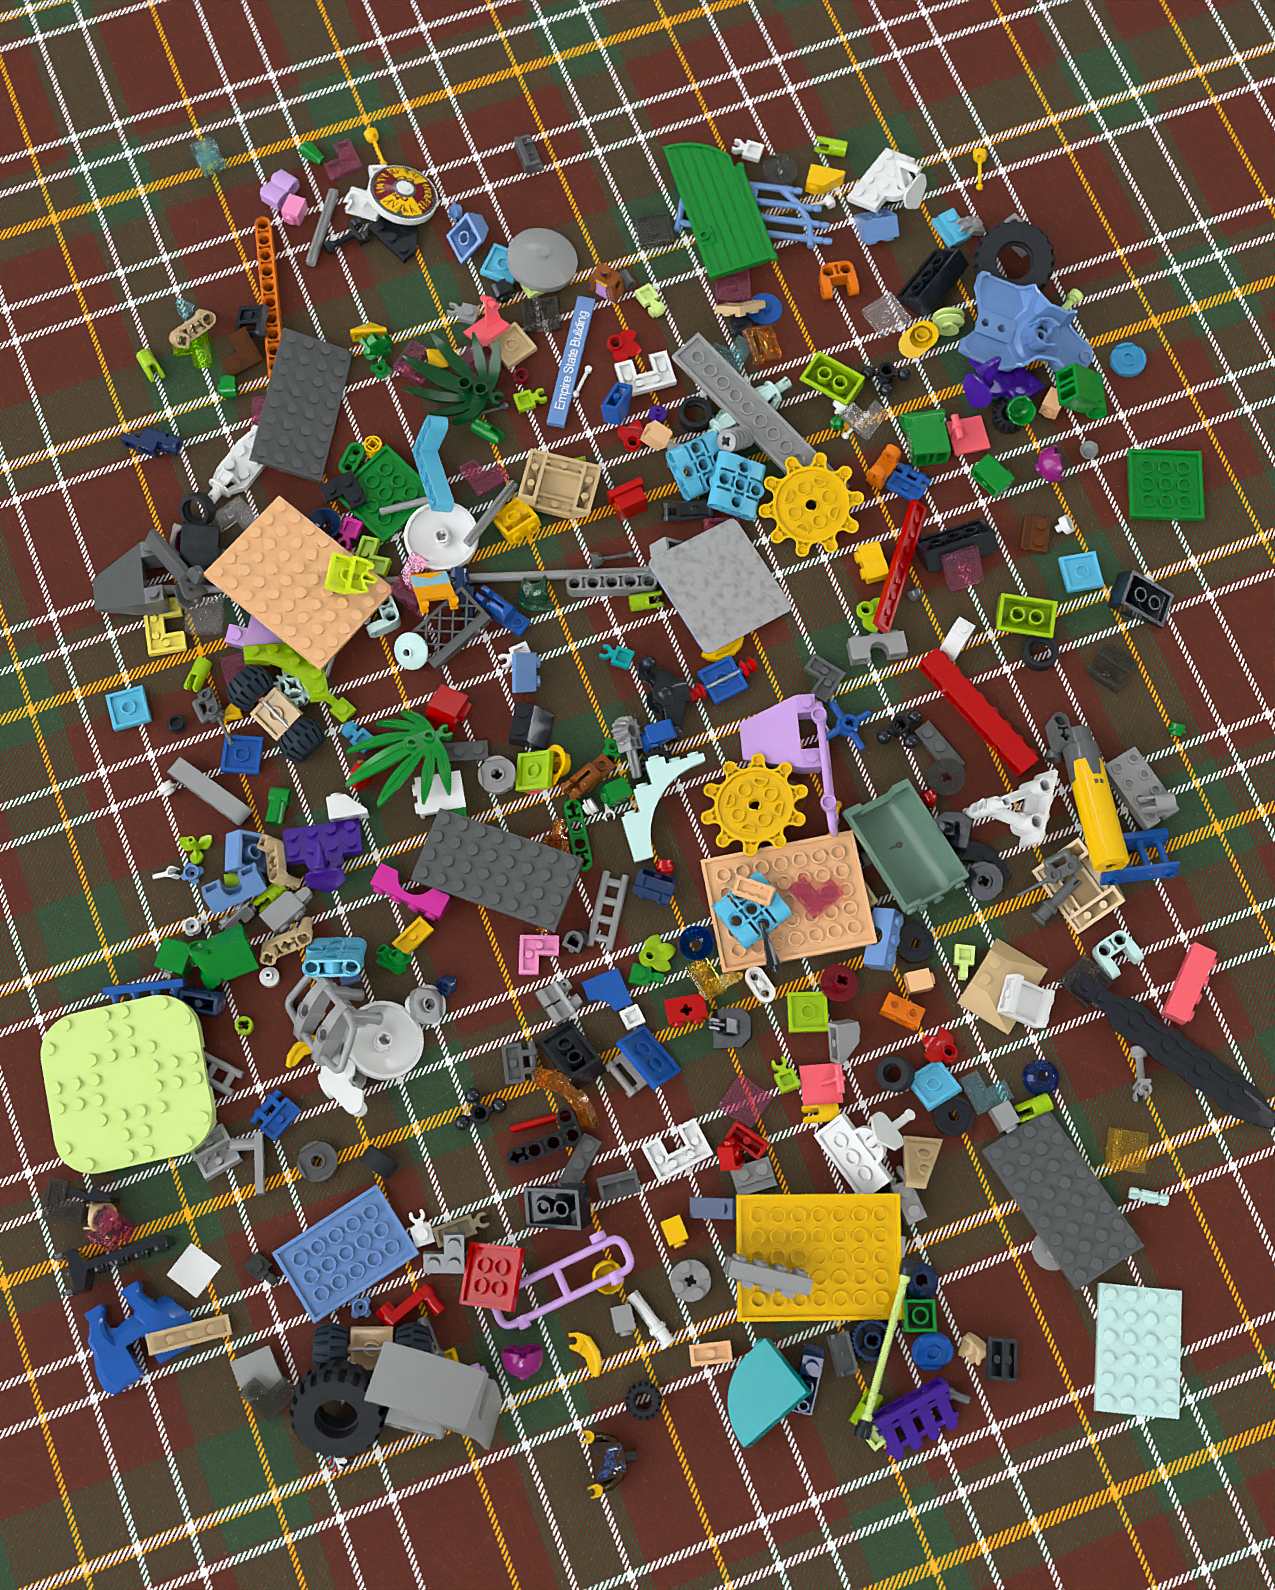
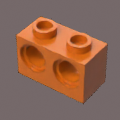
(902, 1011)

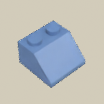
(877, 226)
(525, 672)
(242, 851)

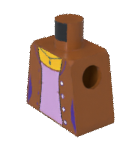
(606, 283)

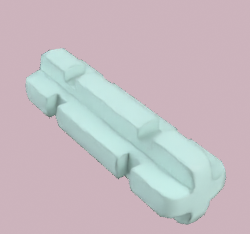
(1148, 1196)

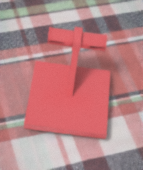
(489, 326)
(967, 434)
(822, 1083)

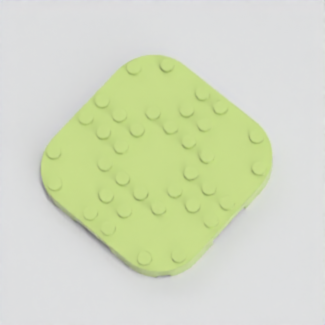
(127, 1084)

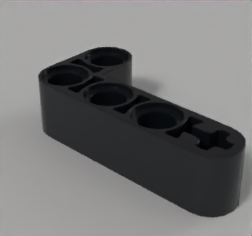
(542, 1142)

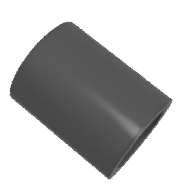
(628, 280)

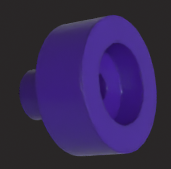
(658, 413)

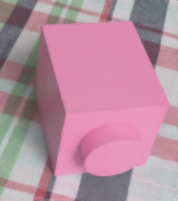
(294, 209)

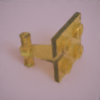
(708, 981)
(1126, 1150)

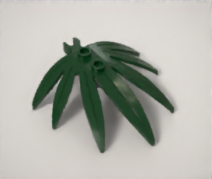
(469, 390)

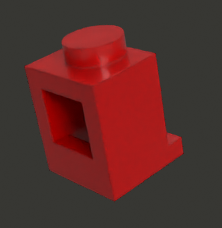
(730, 1155)

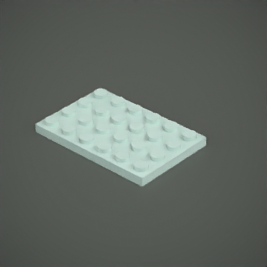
(1138, 1351)

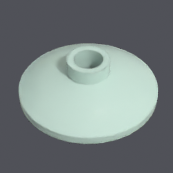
(417, 649)

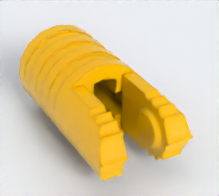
(825, 1113)

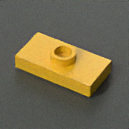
(413, 936)

